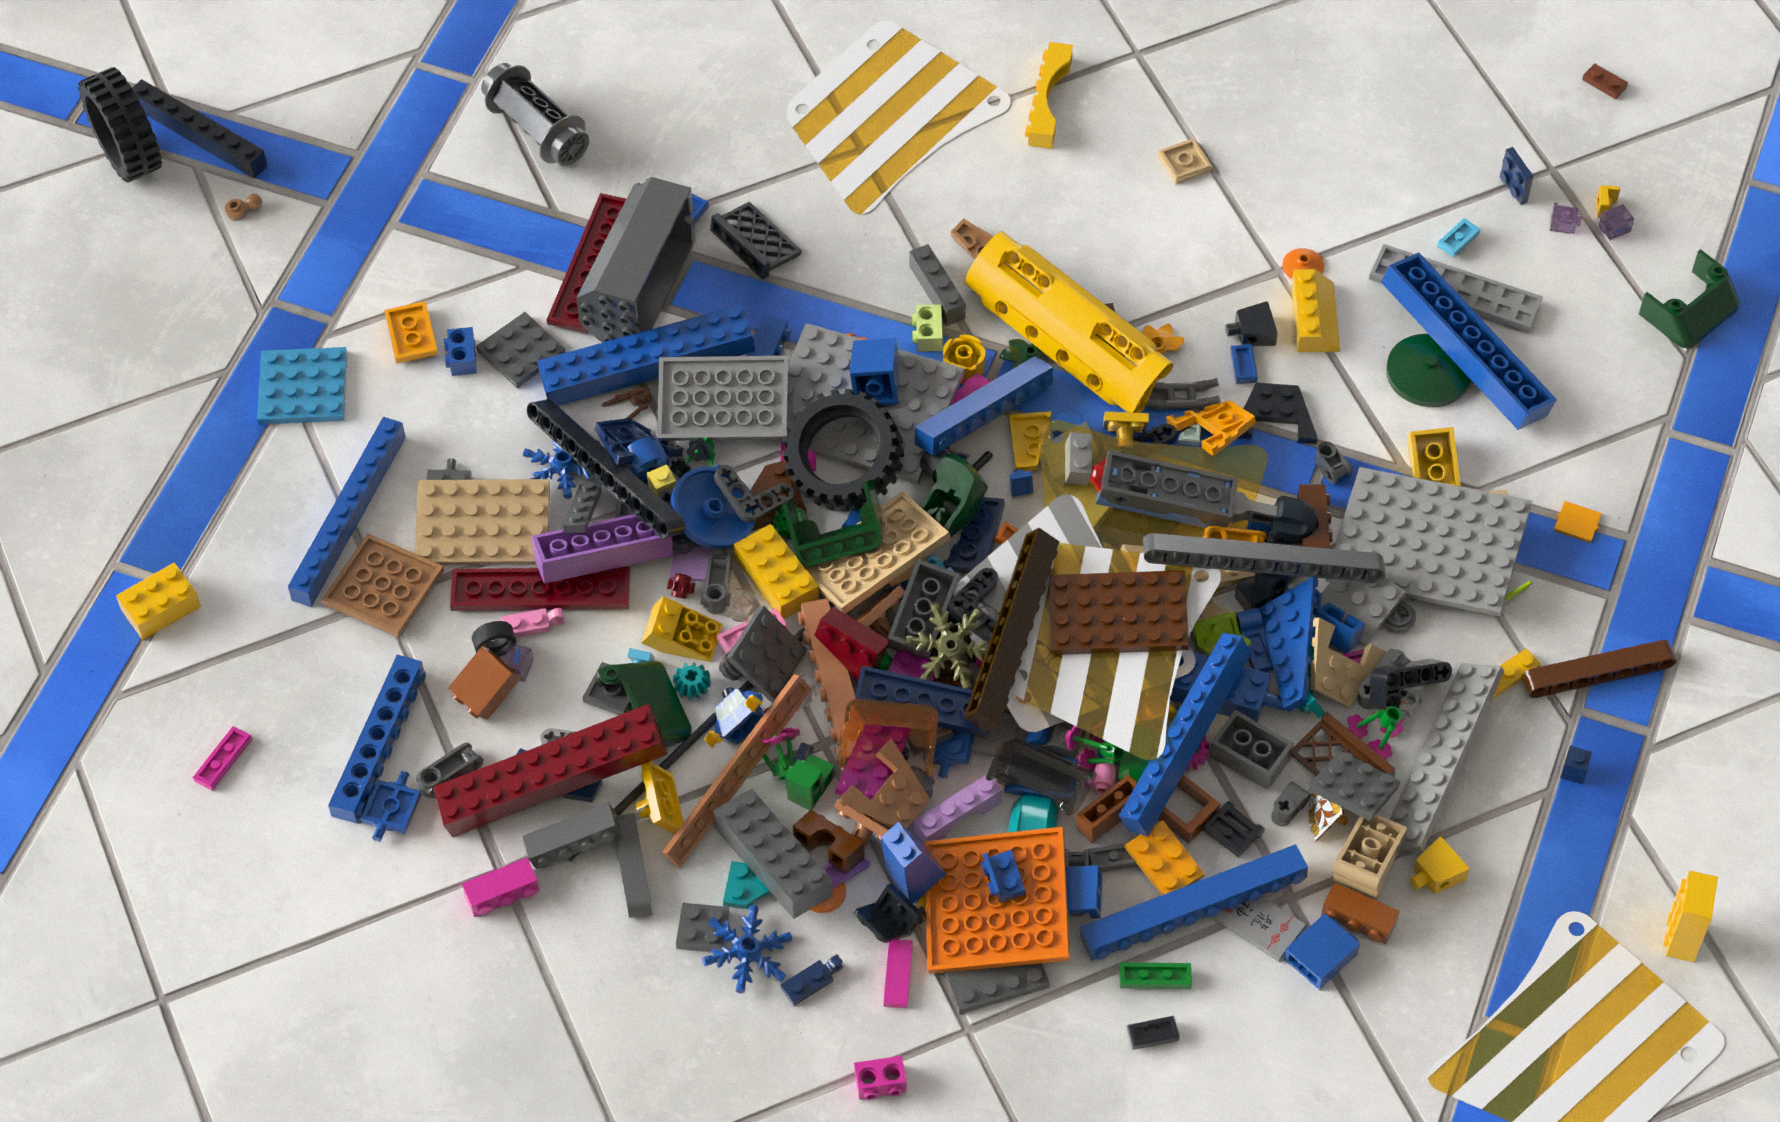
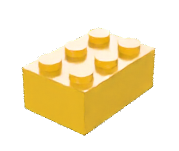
(158, 601)

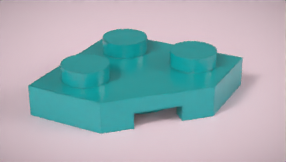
(743, 887)

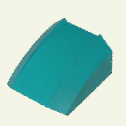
(1033, 813)

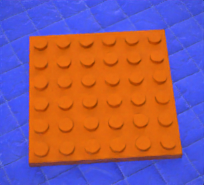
(976, 931)

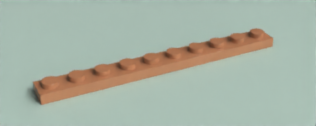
(736, 771)

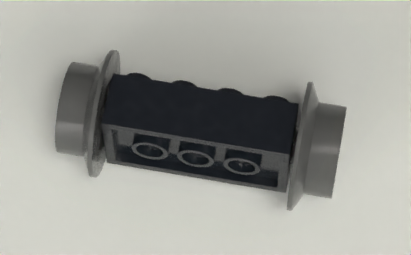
(558, 134)

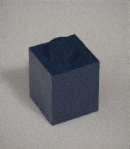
(1576, 764)

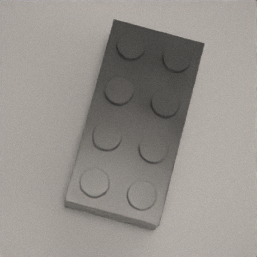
(926, 587)

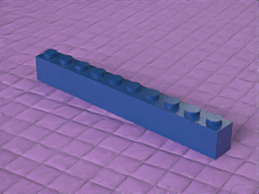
(346, 512)
(1185, 734)
(1193, 902)

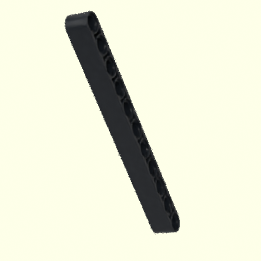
(601, 466)

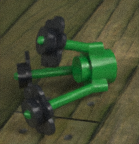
(698, 450)

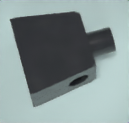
(1254, 326)

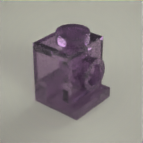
(1564, 219)

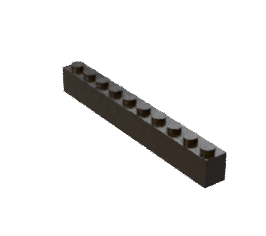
(1012, 630)

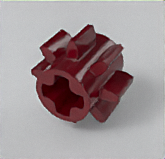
(681, 586)

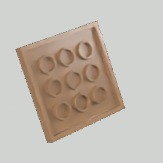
(382, 585)

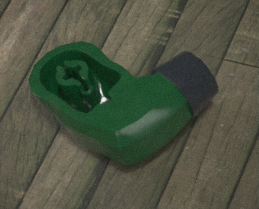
(956, 489)

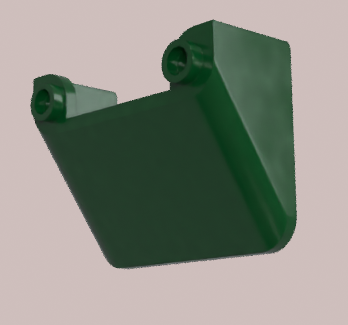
(651, 685)

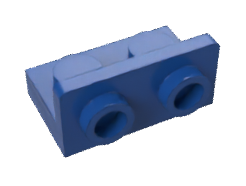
(1004, 876)

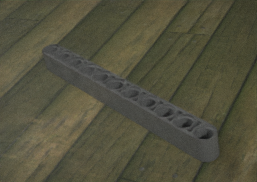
(1263, 558)

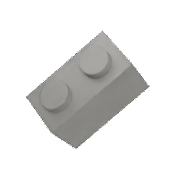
(1078, 458)

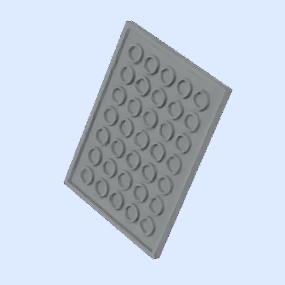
(823, 364)
(1437, 537)

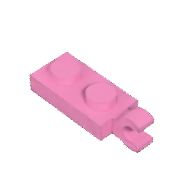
(534, 621)

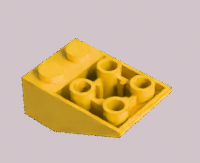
(681, 631)

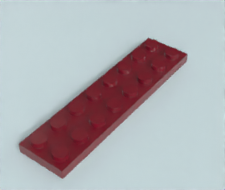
(564, 309)
(524, 590)

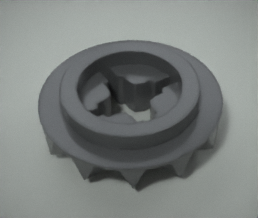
(1407, 617)

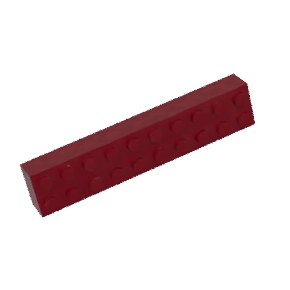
(550, 770)

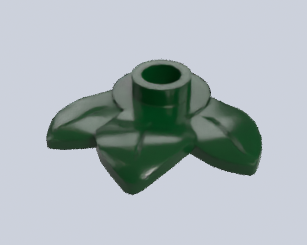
(1019, 352)

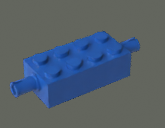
(1246, 696)

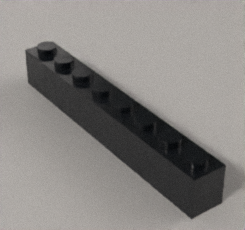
(200, 130)

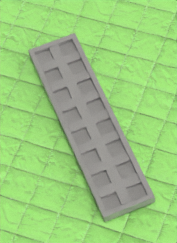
(1483, 295)

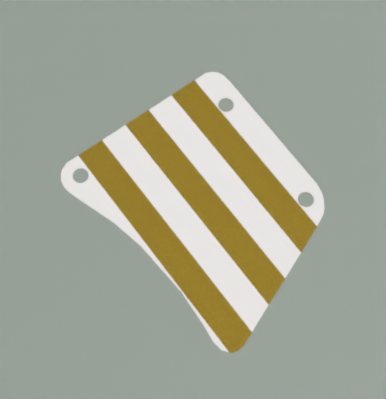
(887, 111)
(1108, 694)
(1581, 1038)

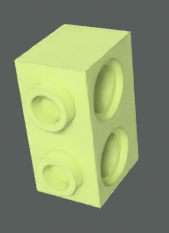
(928, 328)

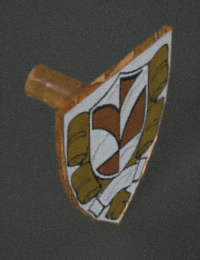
(1324, 815)

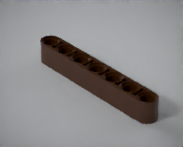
(1599, 668)

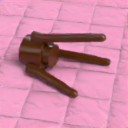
(638, 397)

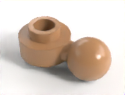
(252, 202)

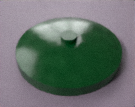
(1425, 372)

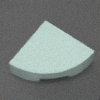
(1190, 436)

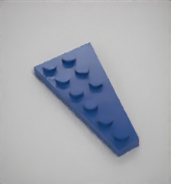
(1289, 637)

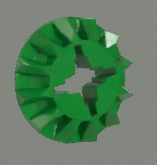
(781, 525)

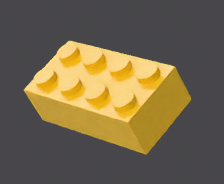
(775, 571)
(1690, 916)

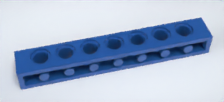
(402, 670)

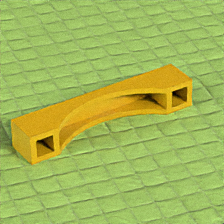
(1043, 124)

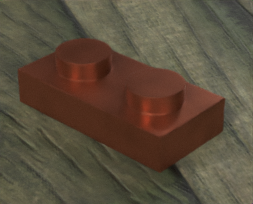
(1605, 81)

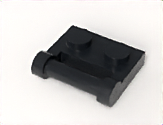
(1229, 833)

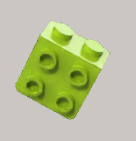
(1209, 630)

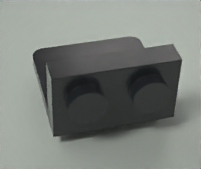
(890, 916)

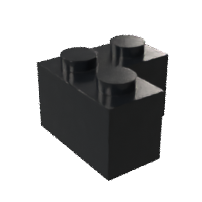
(1260, 589)

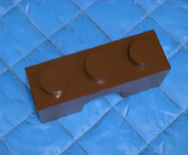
(844, 849)

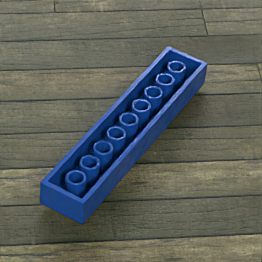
(1468, 341)
(636, 356)

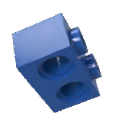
(461, 351)

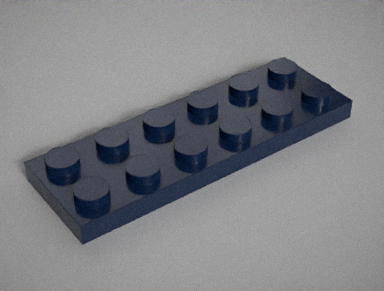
(946, 699)

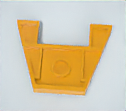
(1223, 420)

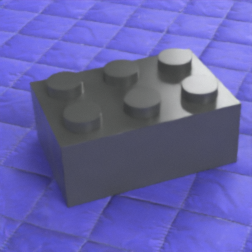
(1251, 749)

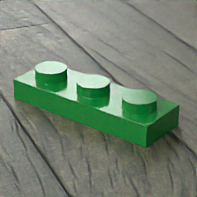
(1155, 975)

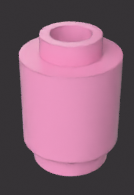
(1105, 777)

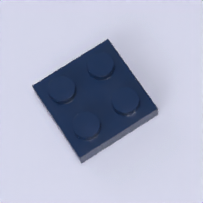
(1516, 175)

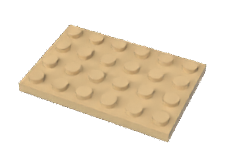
(480, 520)
(907, 536)

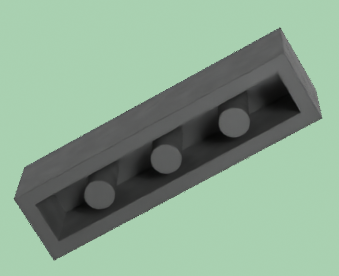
(937, 284)
(572, 835)

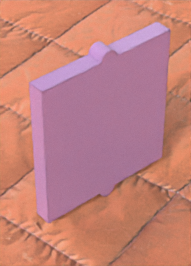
(692, 564)

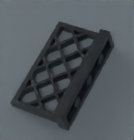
(742, 245)

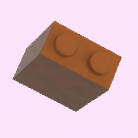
(484, 683)

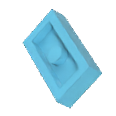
(1458, 237)

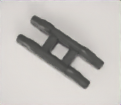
(1191, 388)

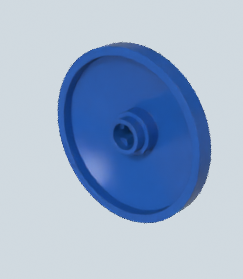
(706, 510)

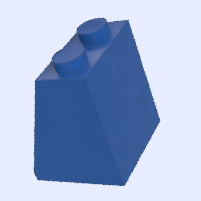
(876, 369)
(909, 862)

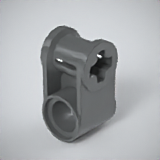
(1334, 465)
(1289, 804)

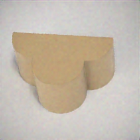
(1369, 855)

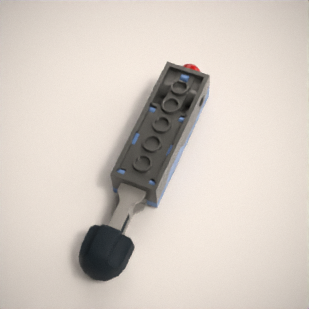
(1193, 496)

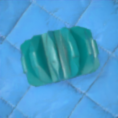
(692, 681)

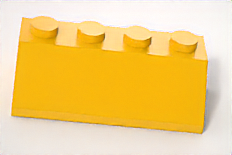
(1314, 312)

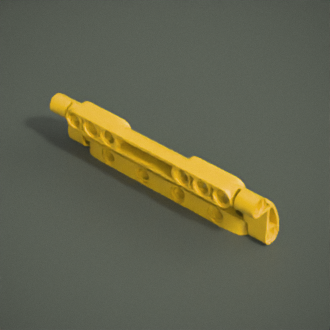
(1066, 323)

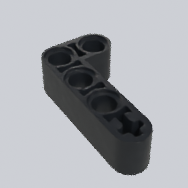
(1390, 679)

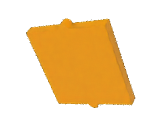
(1577, 522)

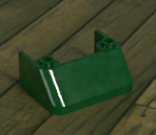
(1692, 322)
(817, 548)

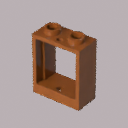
(1191, 830)

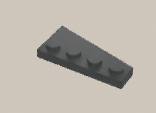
(993, 985)

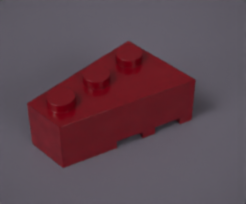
(851, 641)

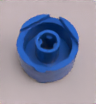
(648, 457)

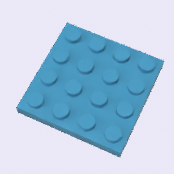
(302, 385)

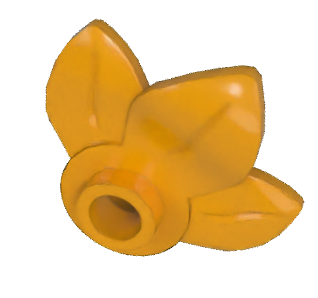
(1163, 338)

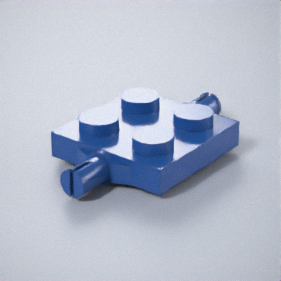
(953, 752)
(391, 806)

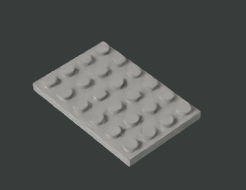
(723, 398)

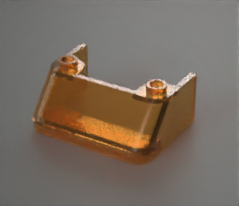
(918, 717)

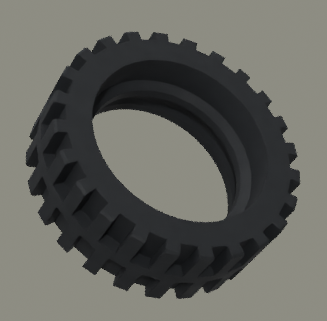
(120, 124)
(818, 415)

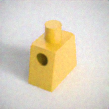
(1438, 868)

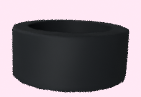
(499, 632)

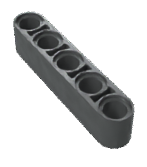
(632, 867)

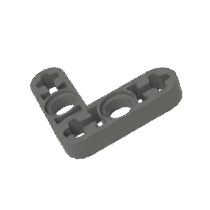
(748, 501)

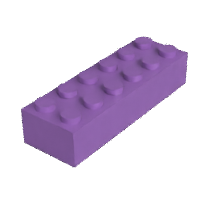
(602, 547)

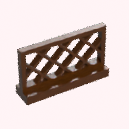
(1342, 737)

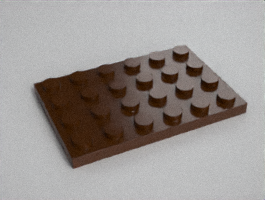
(1118, 612)

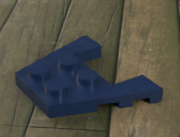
(620, 433)

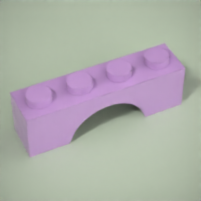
(975, 798)

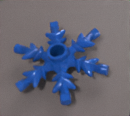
(560, 464)
(747, 949)

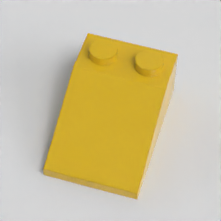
(1434, 455)

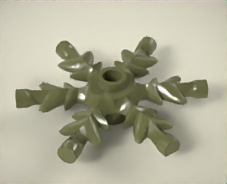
(946, 653)

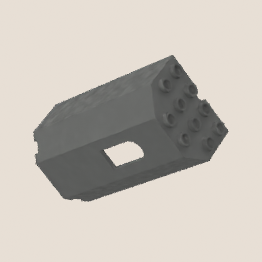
(638, 261)

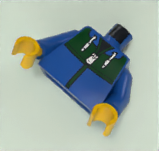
(735, 716)

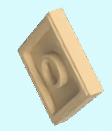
(1184, 160)

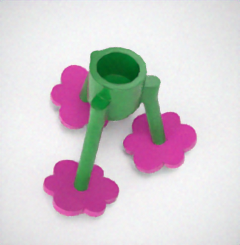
(1390, 722)
(1088, 758)

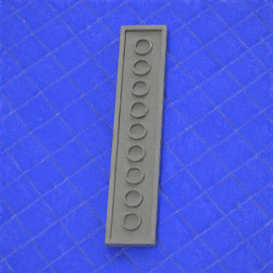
(1444, 752)

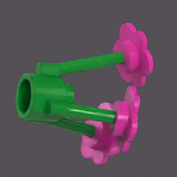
(783, 763)

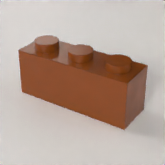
(1104, 811)
(1360, 913)

